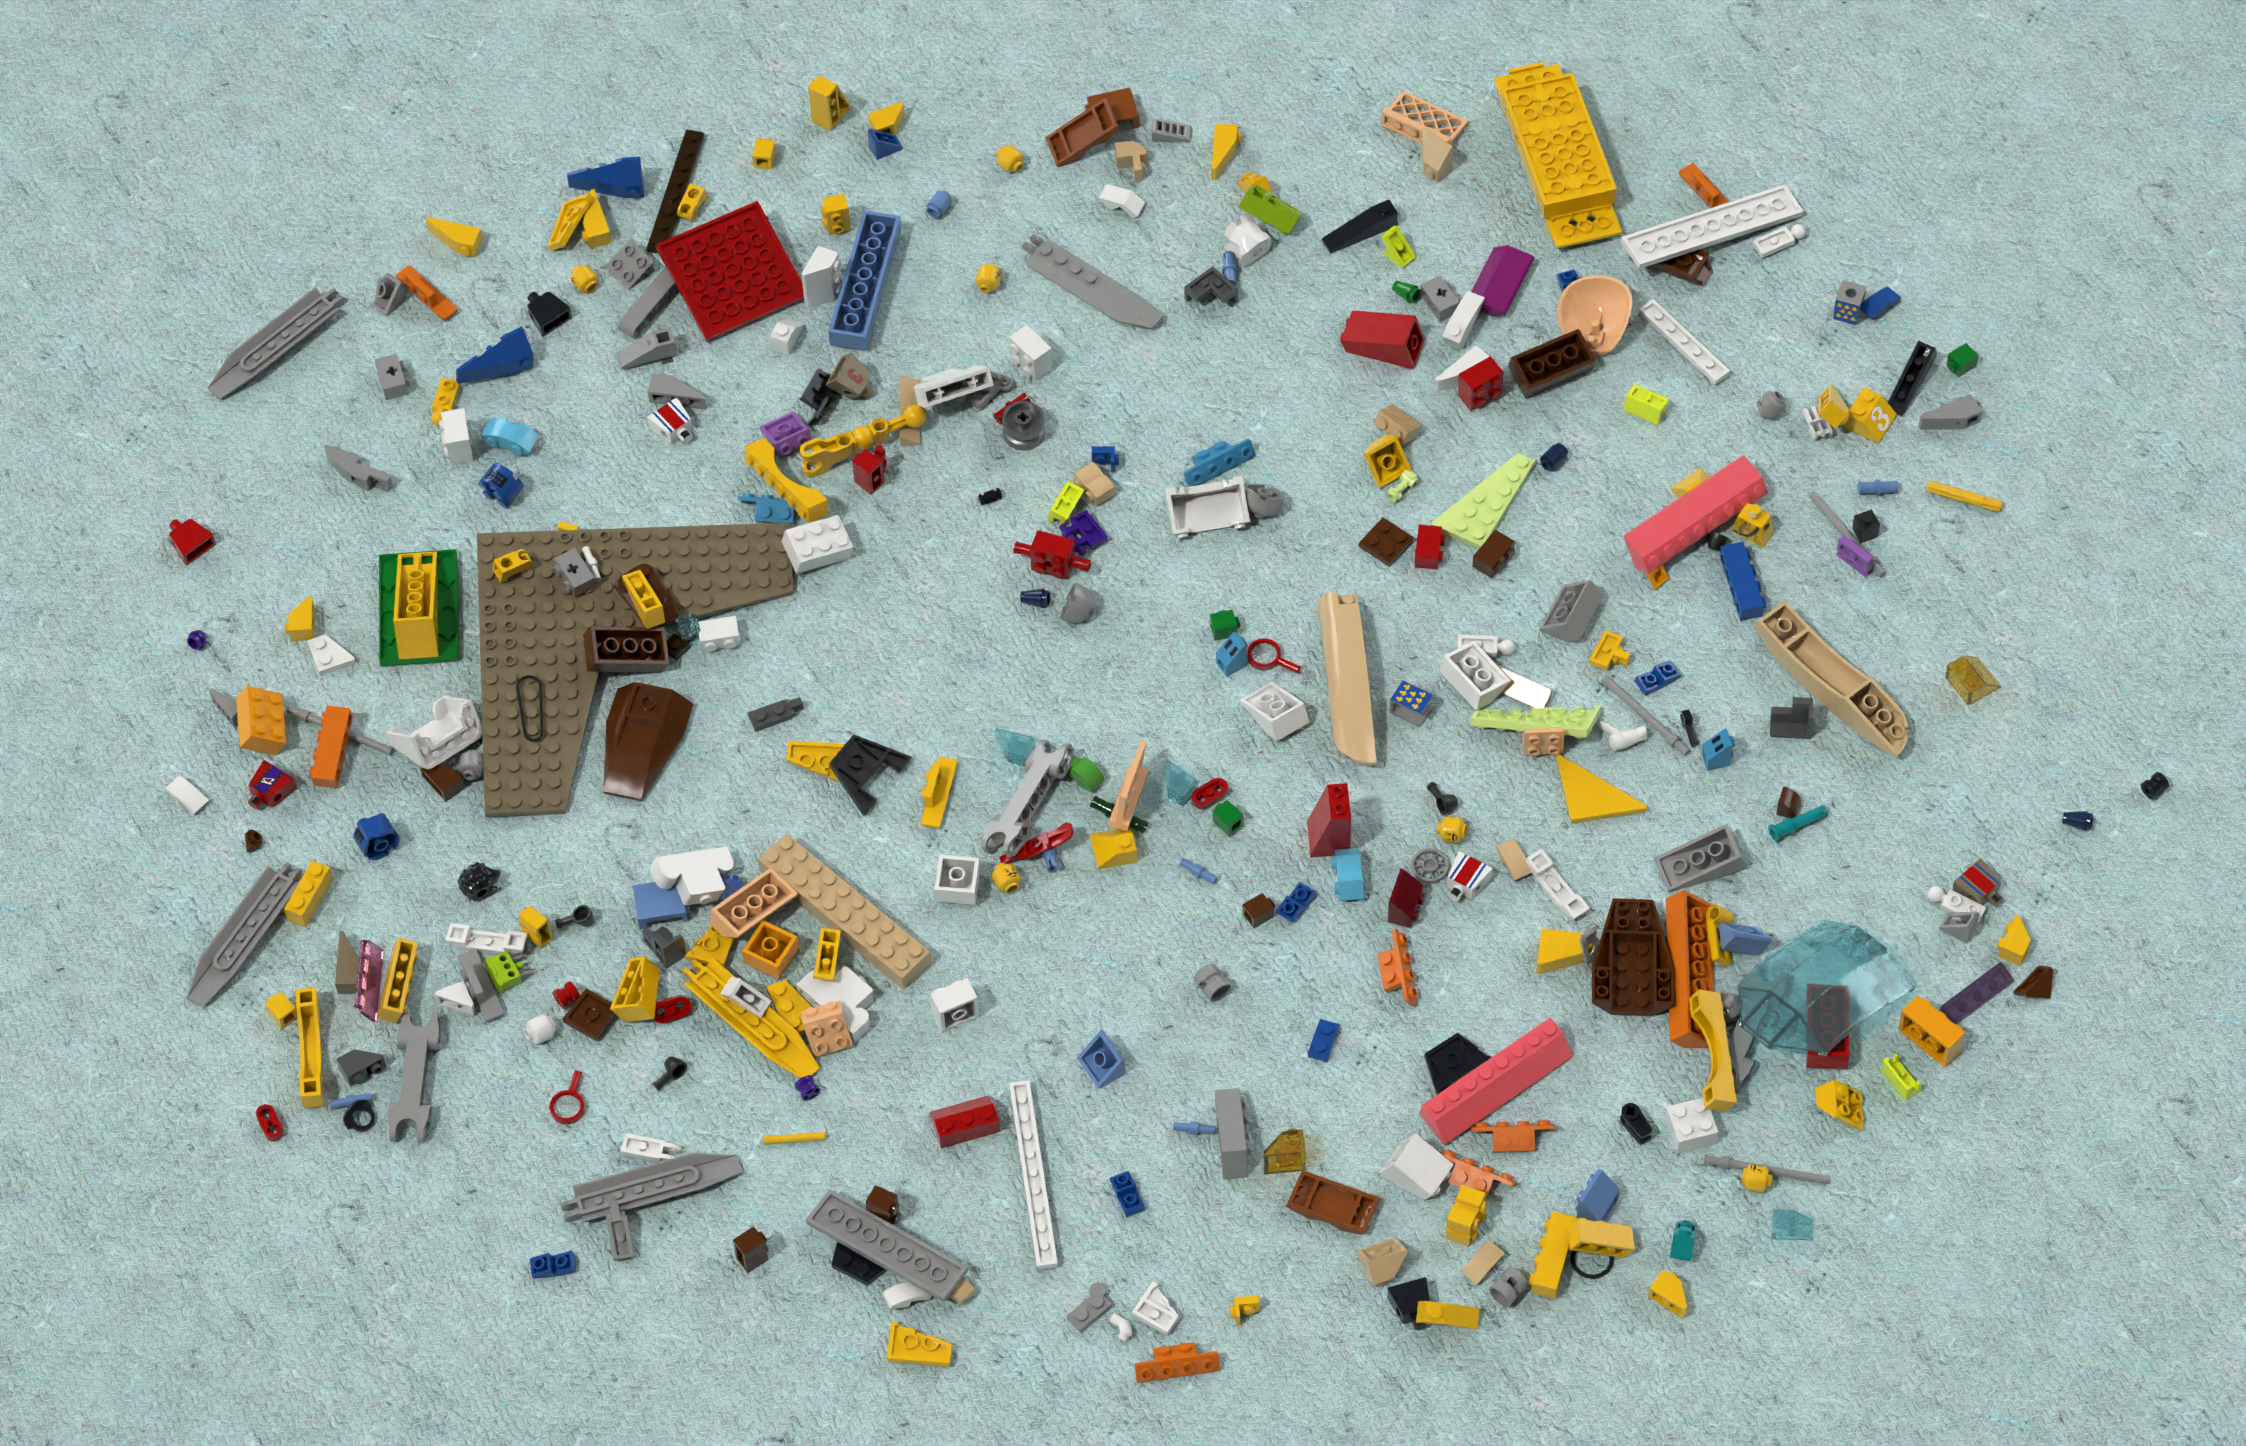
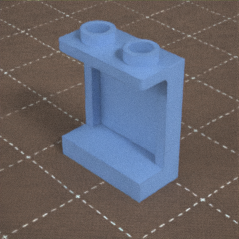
(658, 904)

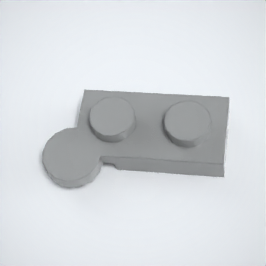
(983, 396)
(1091, 1308)

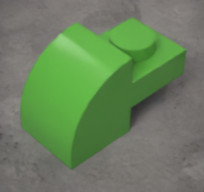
(1085, 773)

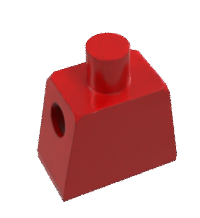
(190, 539)

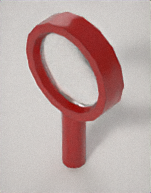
(1266, 655)
(568, 1105)

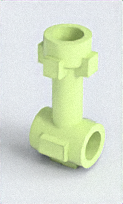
(1407, 479)

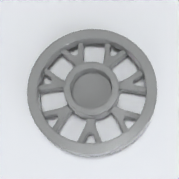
(1429, 865)

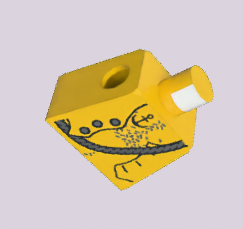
(1754, 525)

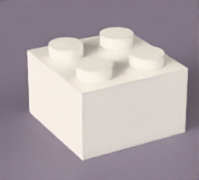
(1030, 353)
(455, 436)
(957, 879)
(954, 1005)
(1691, 1125)

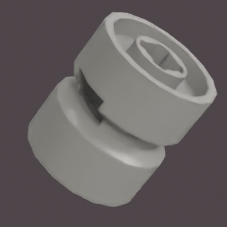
(1212, 982)
(1510, 1285)

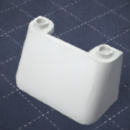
(1207, 507)
(452, 730)

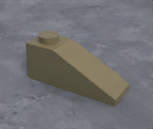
(346, 967)

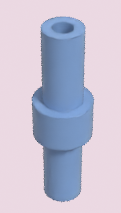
(1198, 871)
(349, 1100)
(1194, 1128)

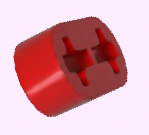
(265, 1124)

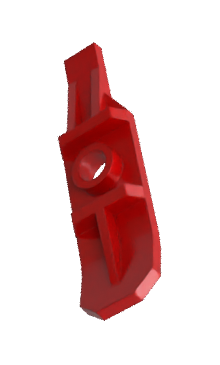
(1046, 841)

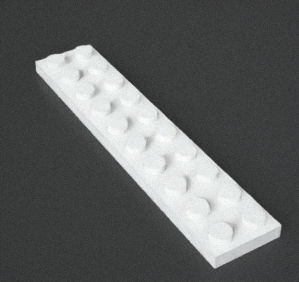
(1711, 226)

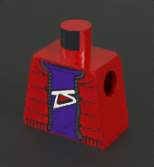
(269, 786)

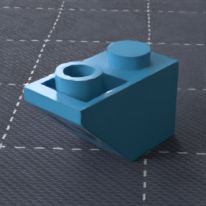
(1232, 654)
(1718, 750)

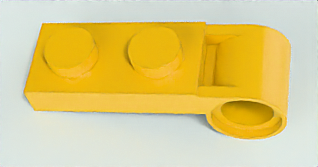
(1715, 915)

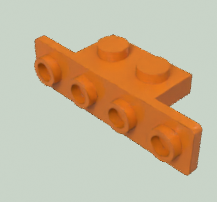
(1702, 186)
(426, 293)
(1396, 968)
(1513, 1137)
(1473, 1176)
(1176, 1362)

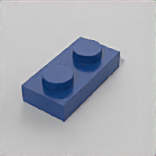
(1323, 1040)

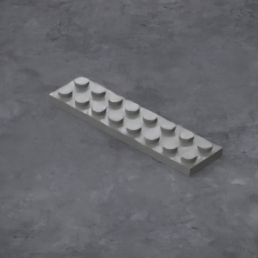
(886, 1245)

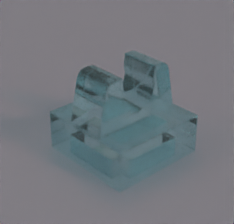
(688, 626)

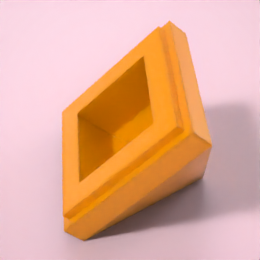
(1657, 577)

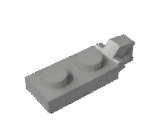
(619, 1233)

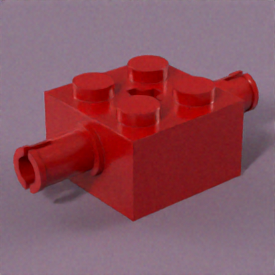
(1052, 555)

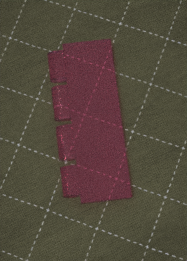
(368, 979)

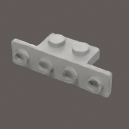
(480, 985)

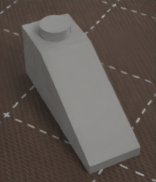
(665, 388)

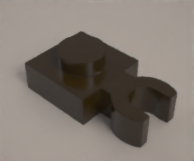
(678, 646)

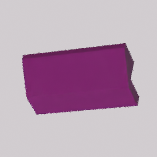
(1502, 278)

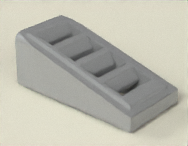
(1160, 124)
(225, 705)

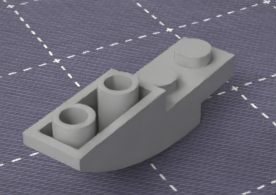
(351, 469)

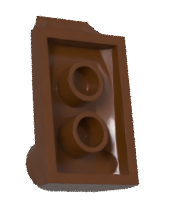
(1690, 266)
(670, 607)

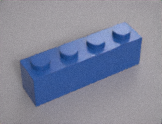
(1742, 581)

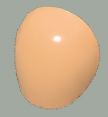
(1598, 308)

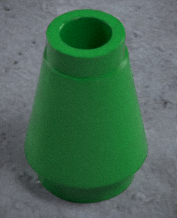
(1407, 291)

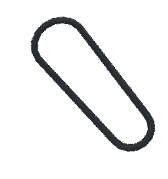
(521, 710)

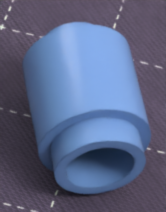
(939, 204)

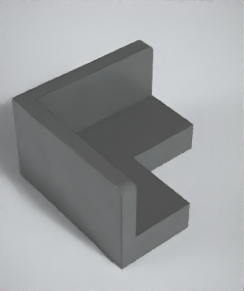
(1211, 282)
(1792, 721)
(665, 948)

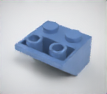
(1597, 1198)

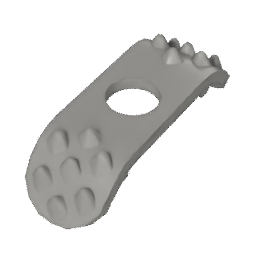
(1586, 939)

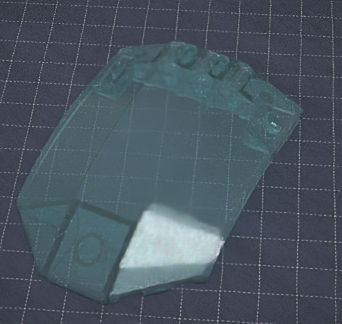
(1819, 988)

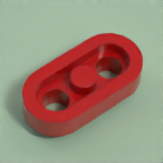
(1209, 794)
(671, 1010)

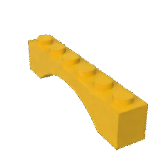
(806, 501)
(1707, 1012)
(310, 1048)

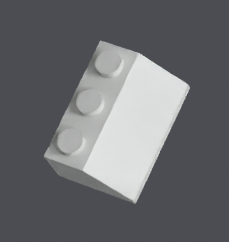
(821, 277)
(1474, 675)

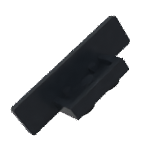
(817, 395)

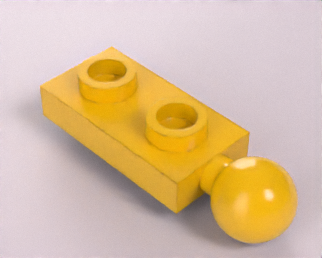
(444, 399)

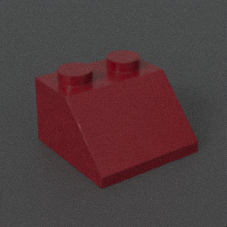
(1405, 900)

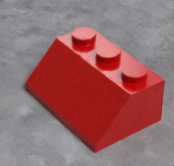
(965, 1121)

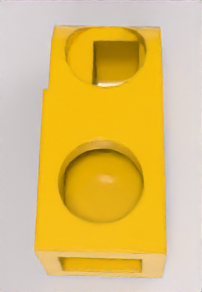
(691, 202)
(511, 564)

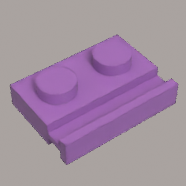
(1854, 555)

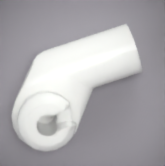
(1124, 1327)

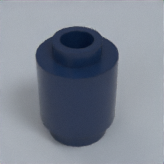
(1554, 456)

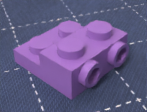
(786, 433)

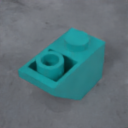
(1683, 1240)

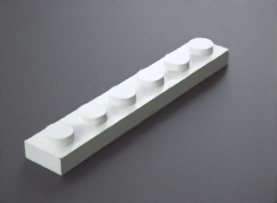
(1684, 341)

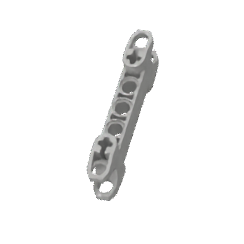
(1041, 771)
(1739, 1048)
(411, 1110)

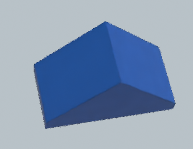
(883, 143)

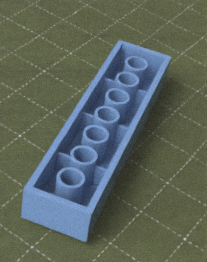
(865, 280)

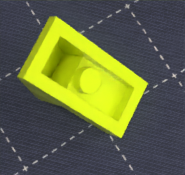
(1397, 247)

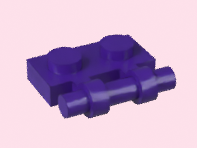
(1089, 530)

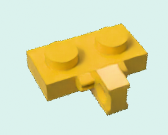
(1609, 651)

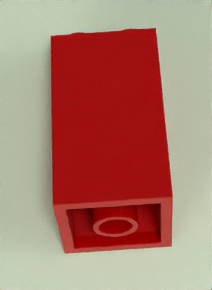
(1384, 337)
(1330, 822)

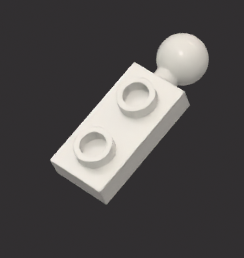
(1778, 240)
(1488, 644)
(1955, 902)

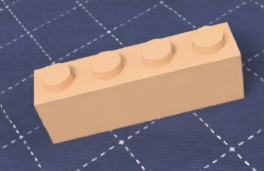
(751, 904)

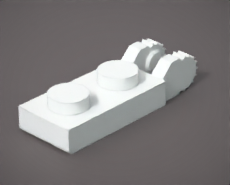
(647, 1148)

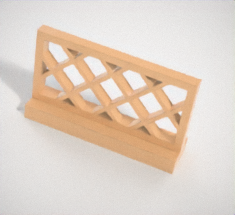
(1413, 130)
(1130, 791)

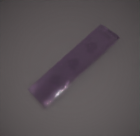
(1977, 993)

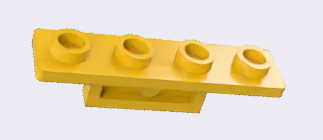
(937, 791)

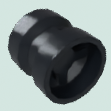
(2153, 786)

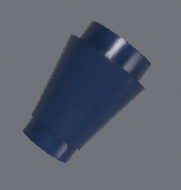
(1036, 597)
(2080, 819)

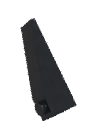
(1365, 225)
(1912, 377)

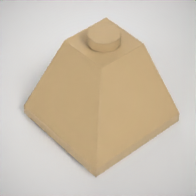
(1436, 155)
(1382, 1260)

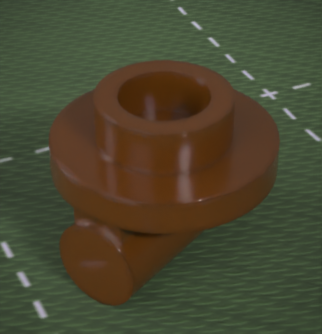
(253, 840)

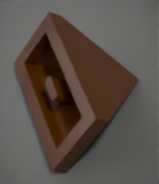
(2037, 984)

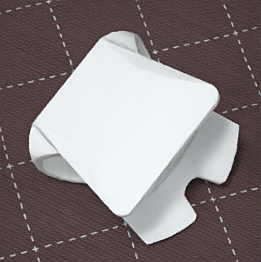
(1247, 240)

